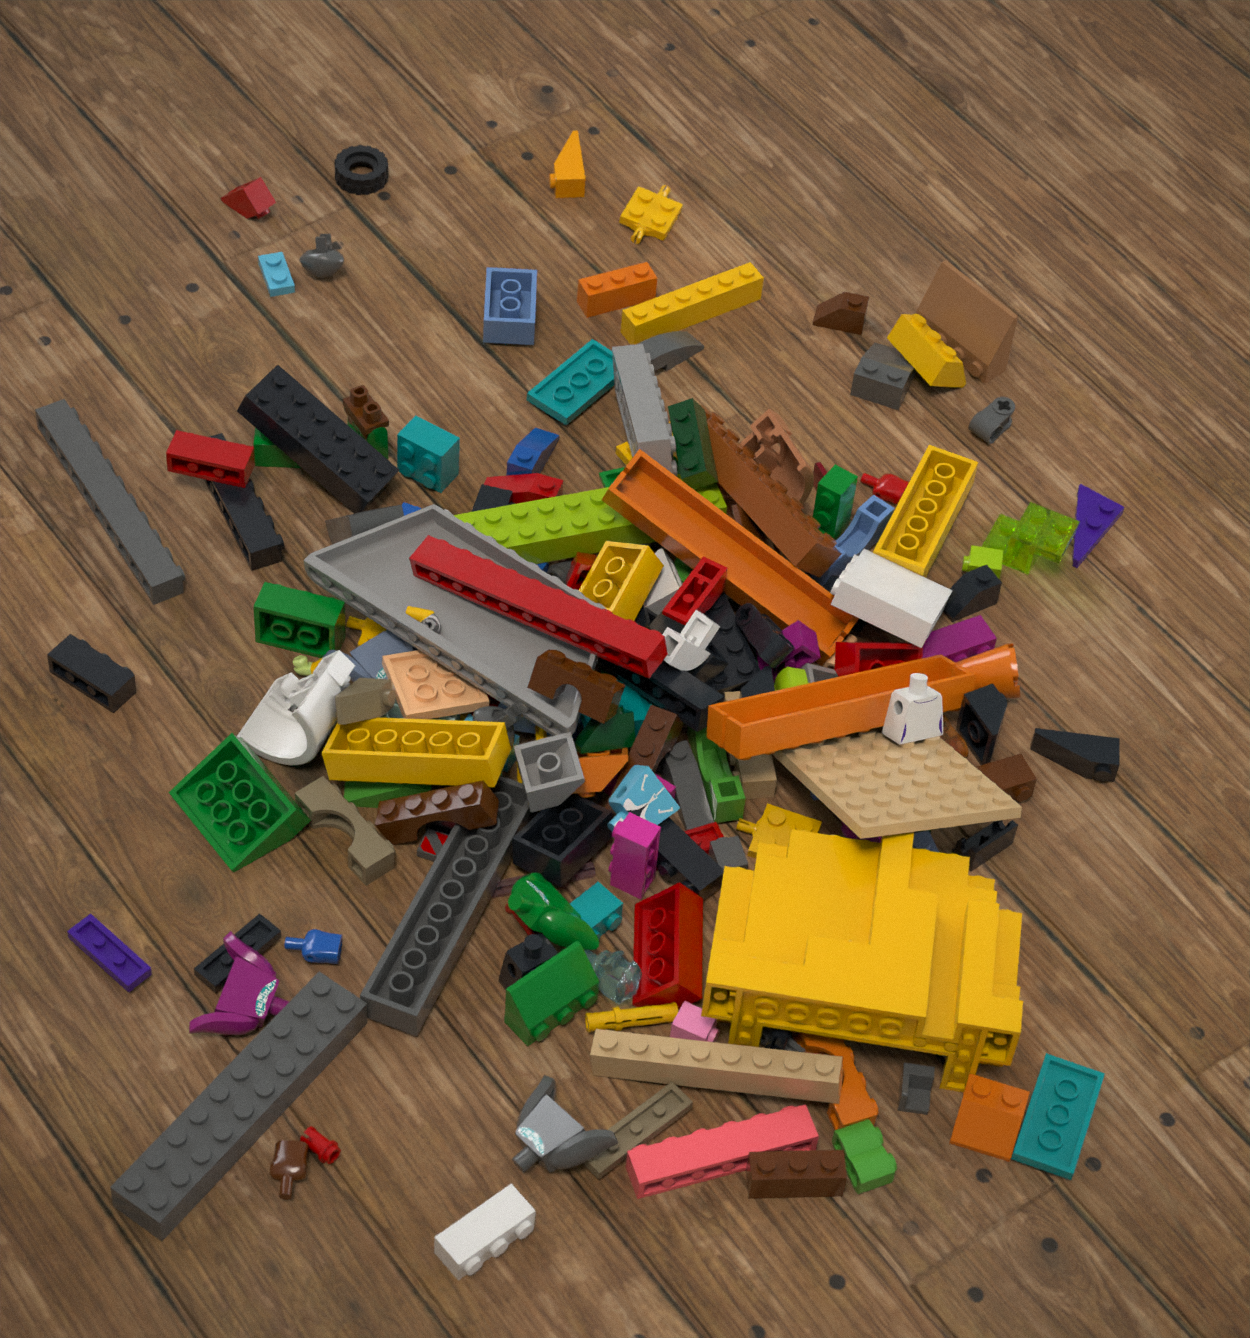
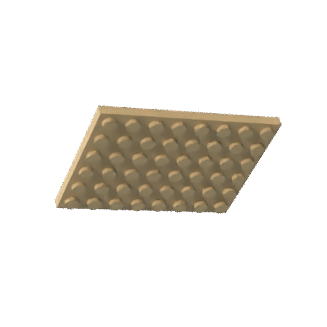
(897, 787)

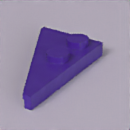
(1096, 518)

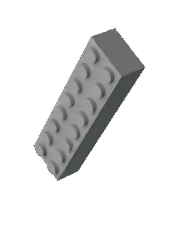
(642, 405)

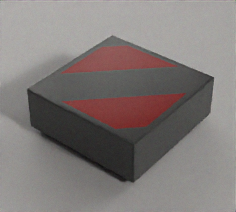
(431, 844)

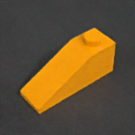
(569, 172)

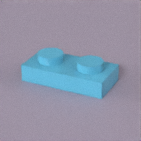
(276, 274)

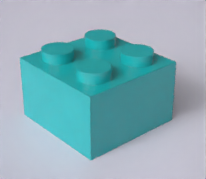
(428, 454)

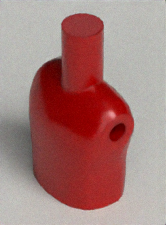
(887, 487)

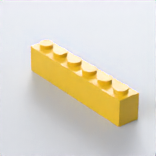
(692, 304)

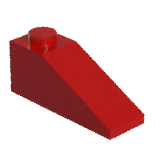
(528, 486)
(698, 591)

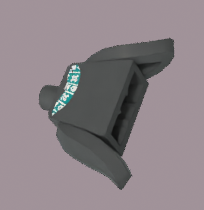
(553, 1135)

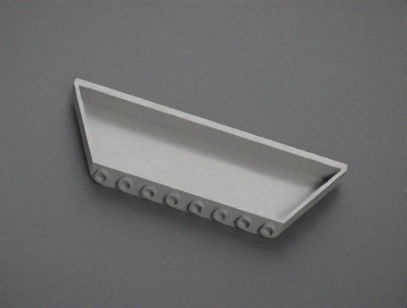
(473, 641)

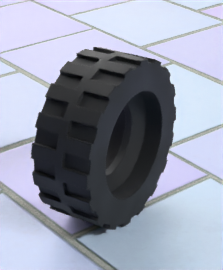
(361, 183)

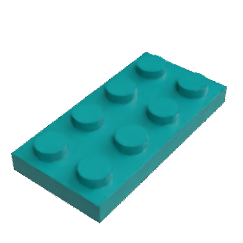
(575, 383)
(1058, 1116)

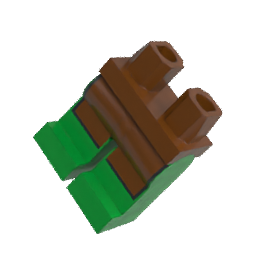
(367, 418)

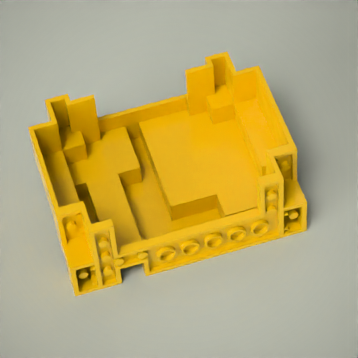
(868, 951)

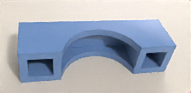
(861, 534)

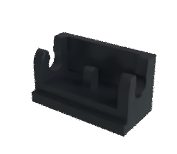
(986, 843)

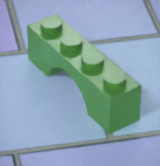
(721, 787)

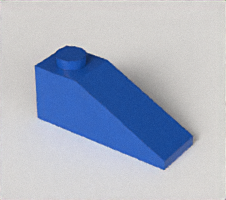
(532, 452)

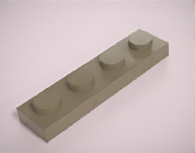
(641, 1127)

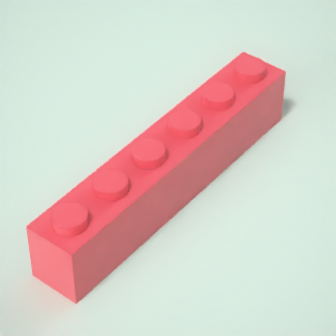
(717, 1151)

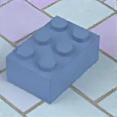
(510, 306)

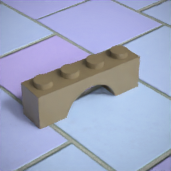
(326, 807)

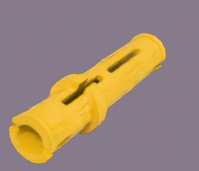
(630, 1017)

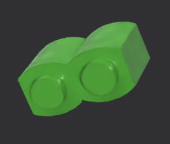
(865, 1157)

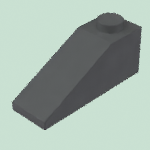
(682, 771)

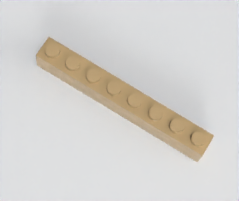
(717, 1066)

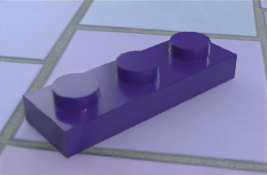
(109, 952)

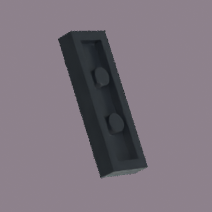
(257, 934)

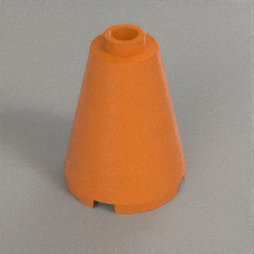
(997, 668)

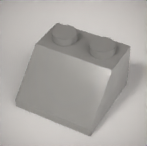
(549, 770)

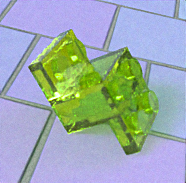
(1036, 534)

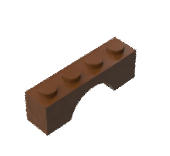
(653, 741)
(465, 804)

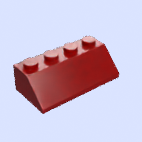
(669, 947)

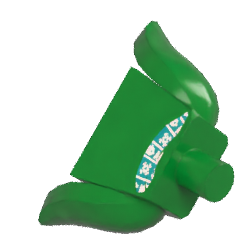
(550, 913)

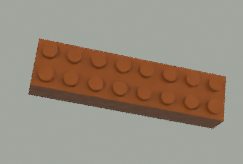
(768, 503)

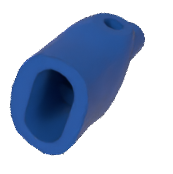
(317, 946)

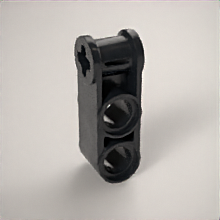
(763, 635)

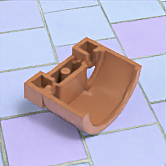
(784, 461)

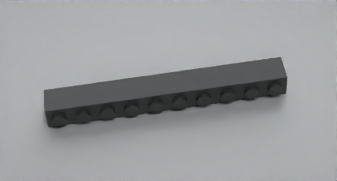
(110, 502)

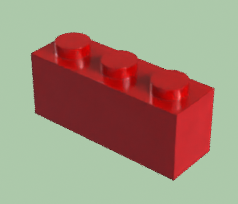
(210, 459)

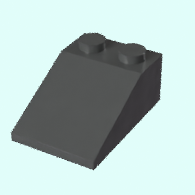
(883, 376)

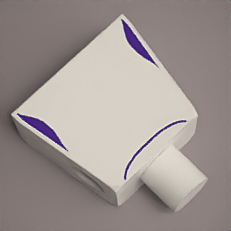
(914, 712)

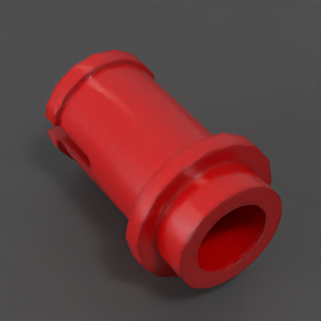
(325, 1149)

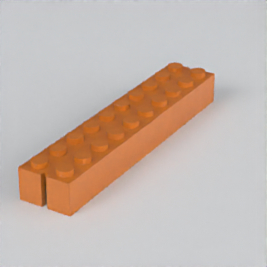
(697, 528)
(827, 707)

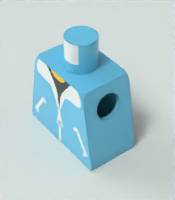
(643, 796)

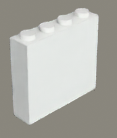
(890, 597)

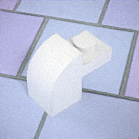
(687, 648)

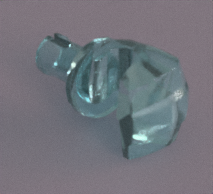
(616, 976)

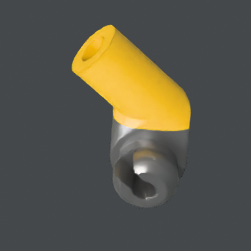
(425, 616)

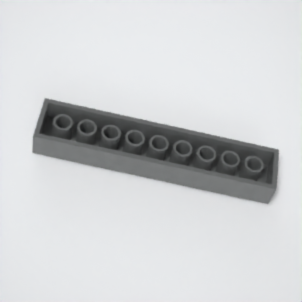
(444, 915)
(238, 1106)

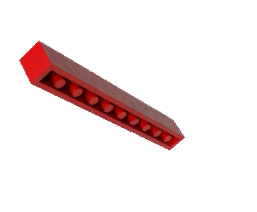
(539, 606)

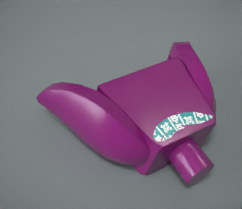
(246, 994)

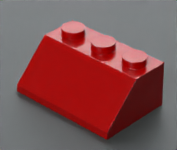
(864, 656)

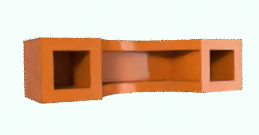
(854, 1100)

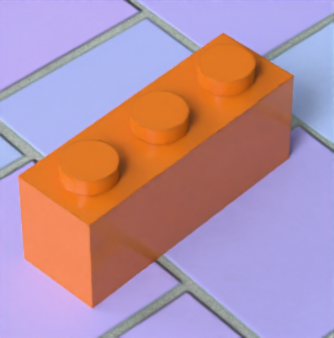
(616, 289)

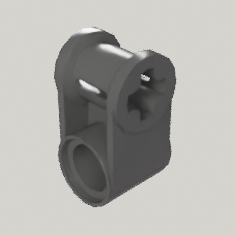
(993, 419)

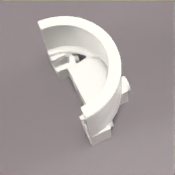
(299, 734)

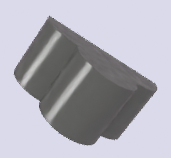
(354, 524)

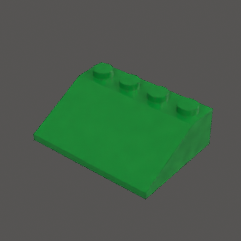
(238, 804)

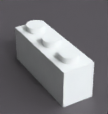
(485, 1232)

